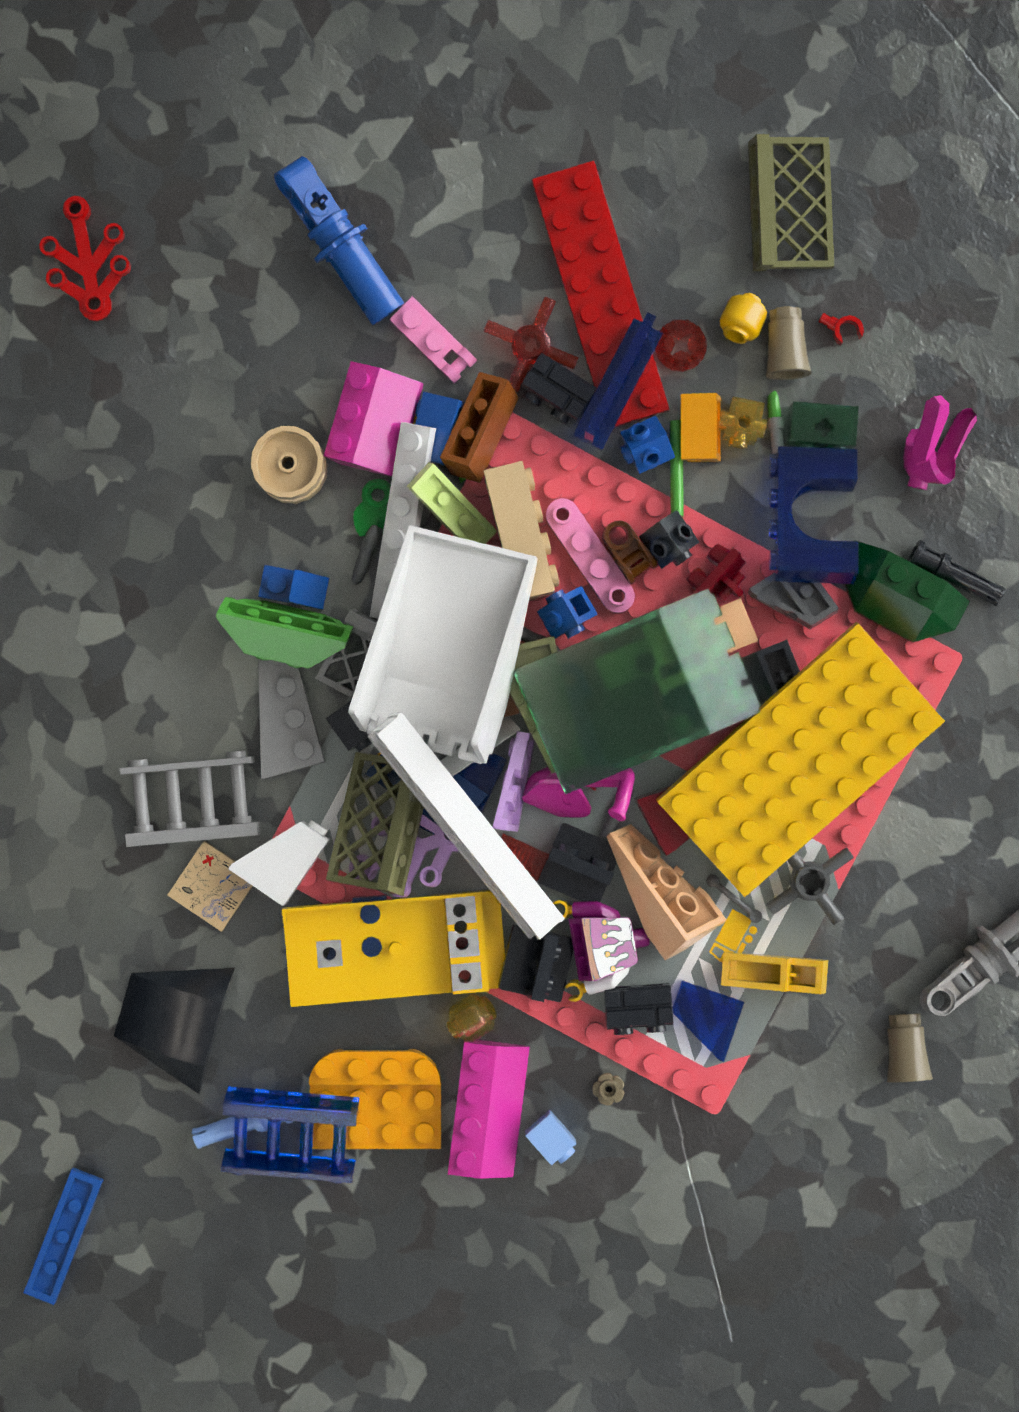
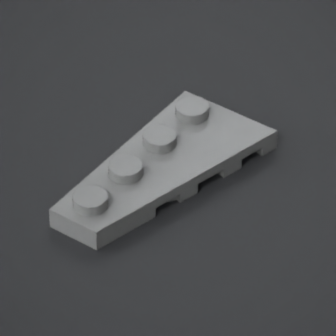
(286, 721)

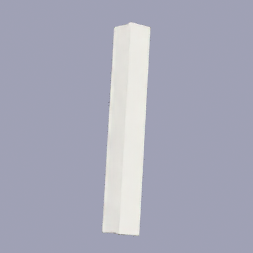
(465, 826)

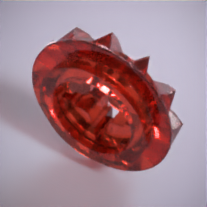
(681, 361)

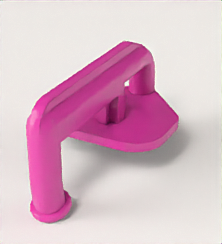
(546, 793)

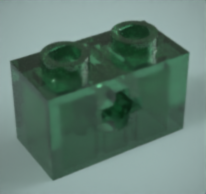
(840, 419)

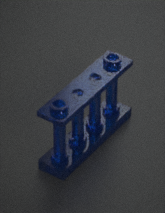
(290, 1106)

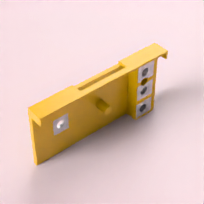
(415, 954)

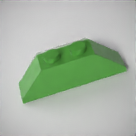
(282, 631)

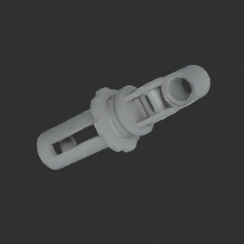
(980, 965)

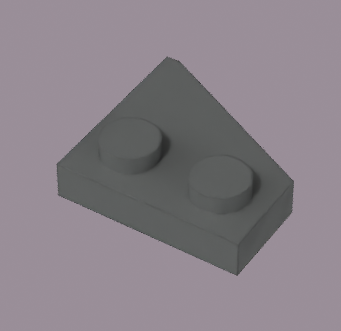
(800, 601)

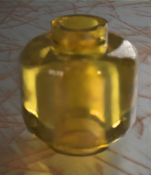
(471, 1018)

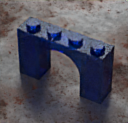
(795, 553)

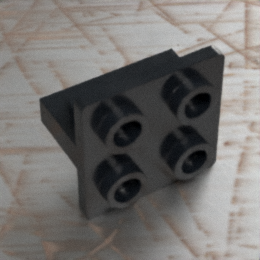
(578, 864)
(536, 965)

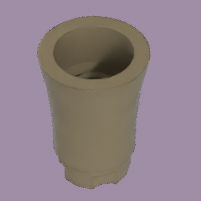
(787, 345)
(907, 1049)

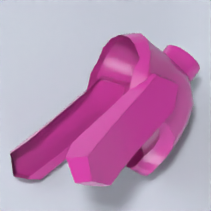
(919, 454)

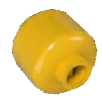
(743, 318)

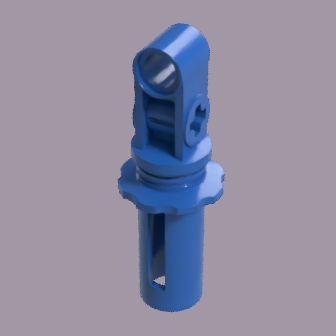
(338, 240)

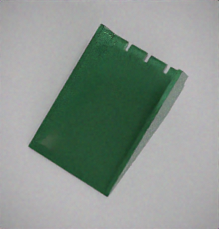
(637, 691)

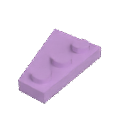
(514, 781)

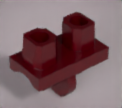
(724, 577)

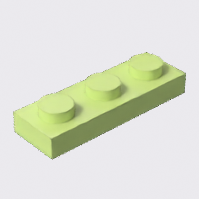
(450, 505)

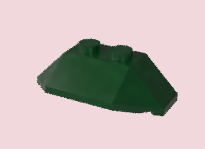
(903, 596)

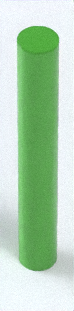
(676, 469)

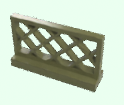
(764, 196)
(401, 833)

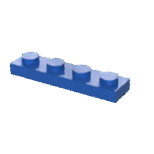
(63, 1236)

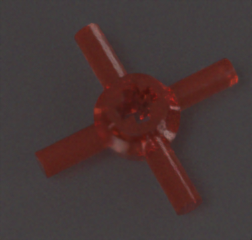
(526, 332)

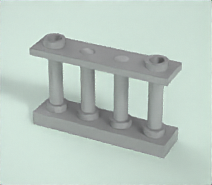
(208, 826)

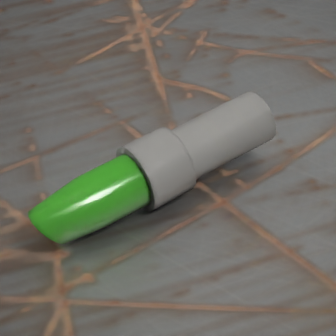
(775, 422)

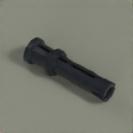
(944, 568)

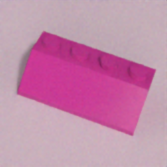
(488, 1109)

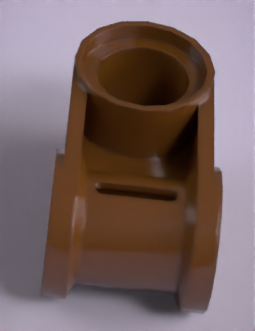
(629, 552)

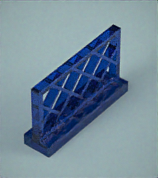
(618, 382)

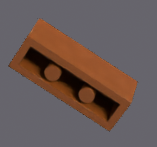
(479, 427)

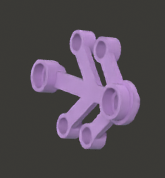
(421, 848)

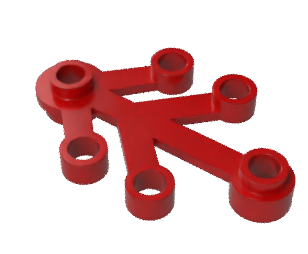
(87, 264)

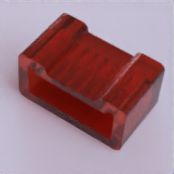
(528, 855)

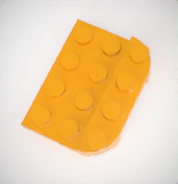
(396, 1096)

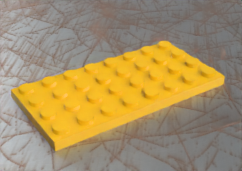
(800, 759)

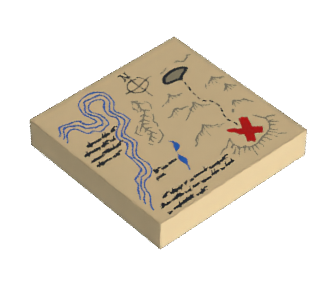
(210, 887)

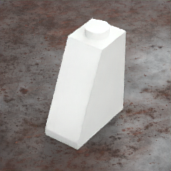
(283, 861)

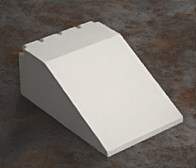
(447, 642)

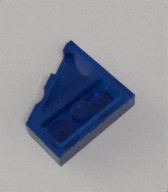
(708, 1016)

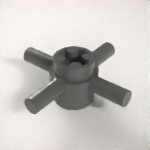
(819, 894)

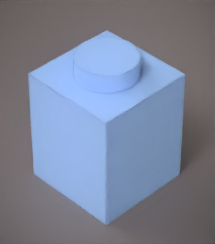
(551, 1138)

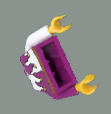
(601, 945)

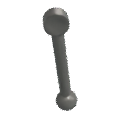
(754, 915)

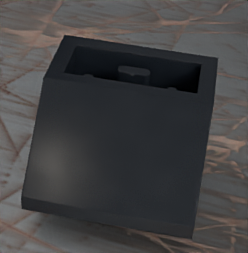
(770, 670)

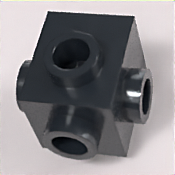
(670, 540)

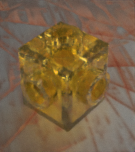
(748, 412)

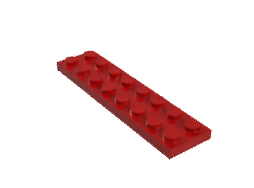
(595, 278)

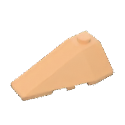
(667, 905)

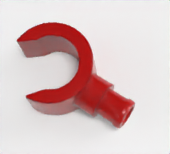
(834, 324)

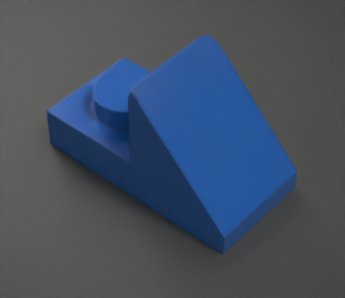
(293, 587)

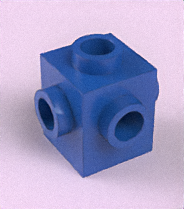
(646, 445)
(560, 616)

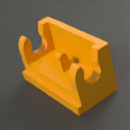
(700, 427)

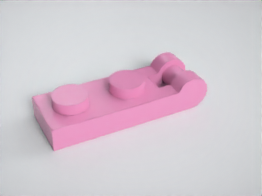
(432, 339)

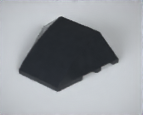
(174, 1019)

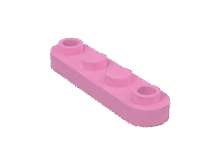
(590, 555)

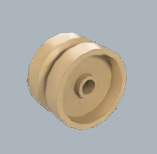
(291, 484)

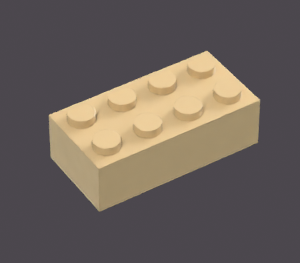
(518, 521)

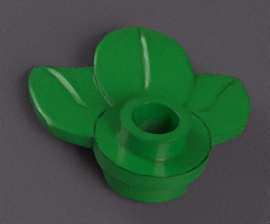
(370, 511)

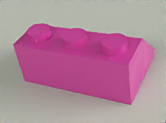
(370, 418)

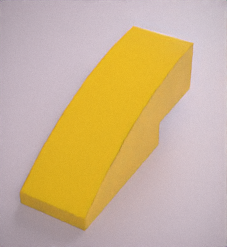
(774, 973)

